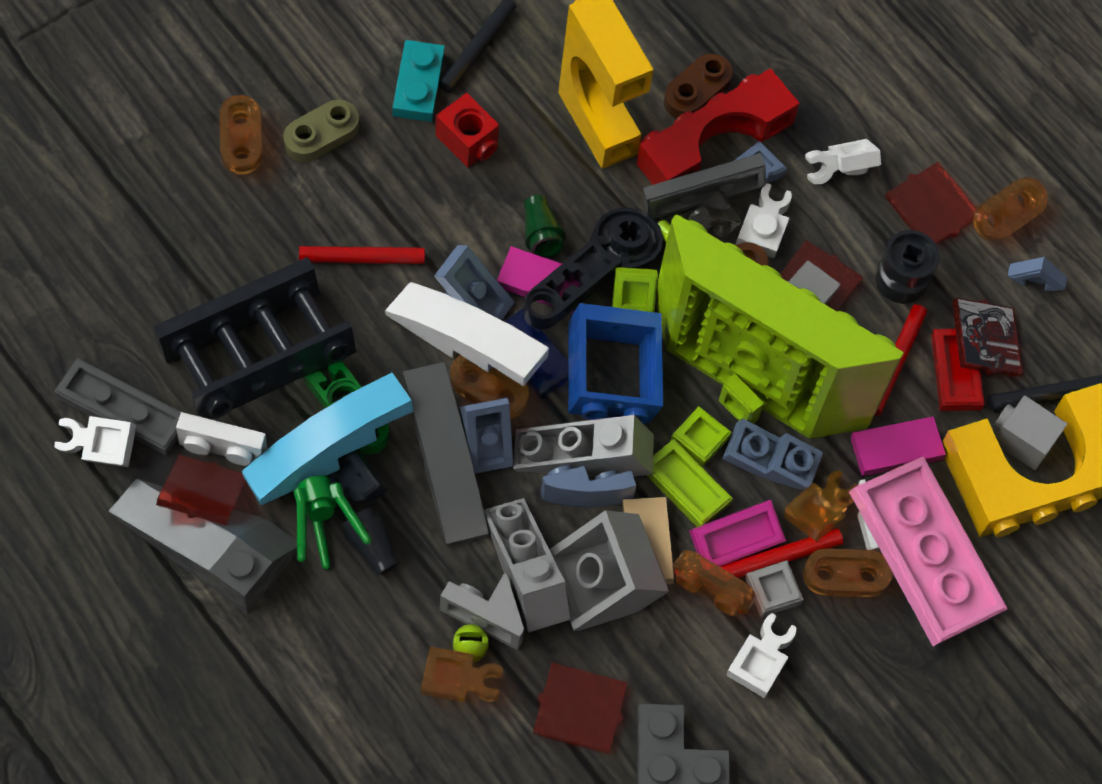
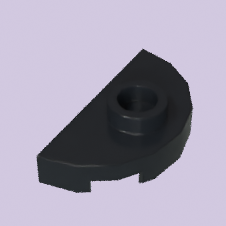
(358, 478)

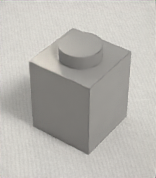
(1028, 431)

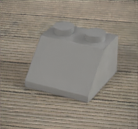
(608, 569)

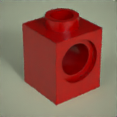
(463, 116)

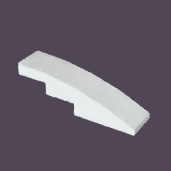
(468, 331)

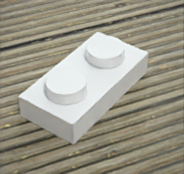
(206, 435)

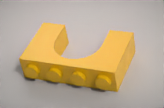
(598, 74)
(1001, 497)

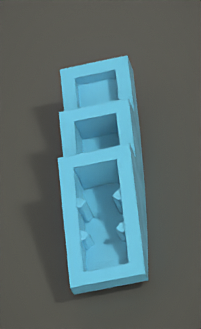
(325, 437)

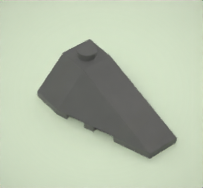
(231, 559)

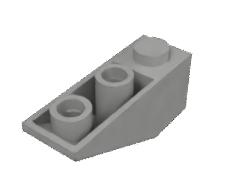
(597, 444)
(528, 564)

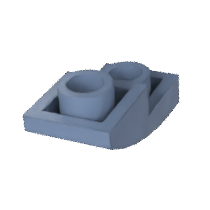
(771, 457)
(574, 489)

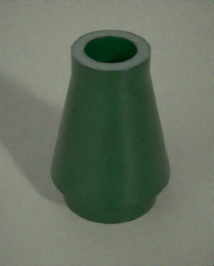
(542, 230)

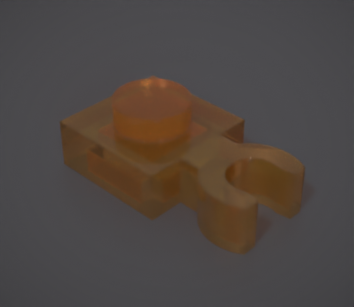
(820, 509)
(451, 674)

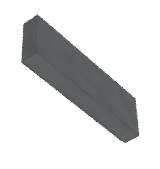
(696, 187)
(110, 398)

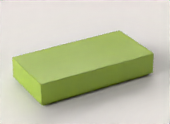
(688, 484)

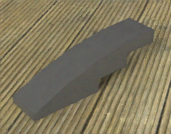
(445, 454)

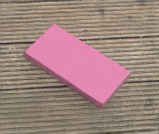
(928, 550)

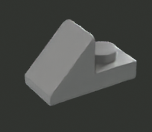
(496, 617)

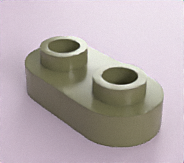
(323, 130)

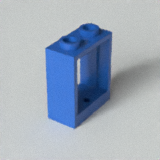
(619, 326)

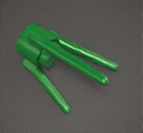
(317, 500)

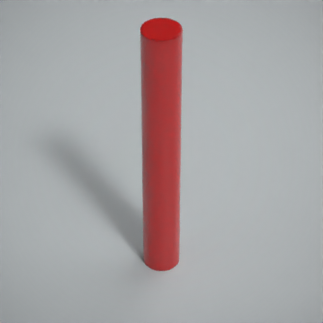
(369, 255)
(904, 343)
(783, 553)

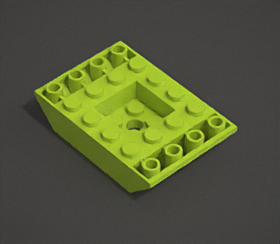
(780, 340)

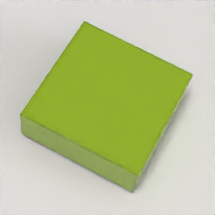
(635, 289)
(740, 400)
(701, 436)

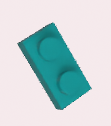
(418, 80)

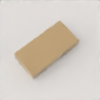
(655, 521)

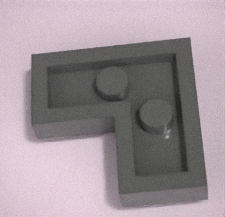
(662, 751)

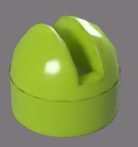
(476, 648)

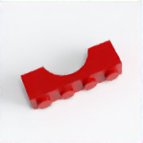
(755, 108)

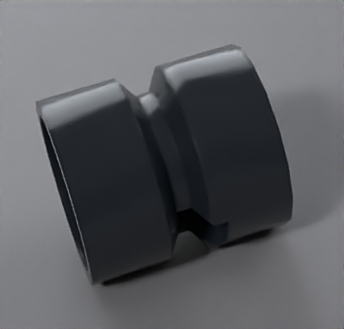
(907, 266)

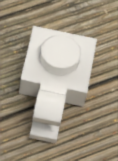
(849, 158)

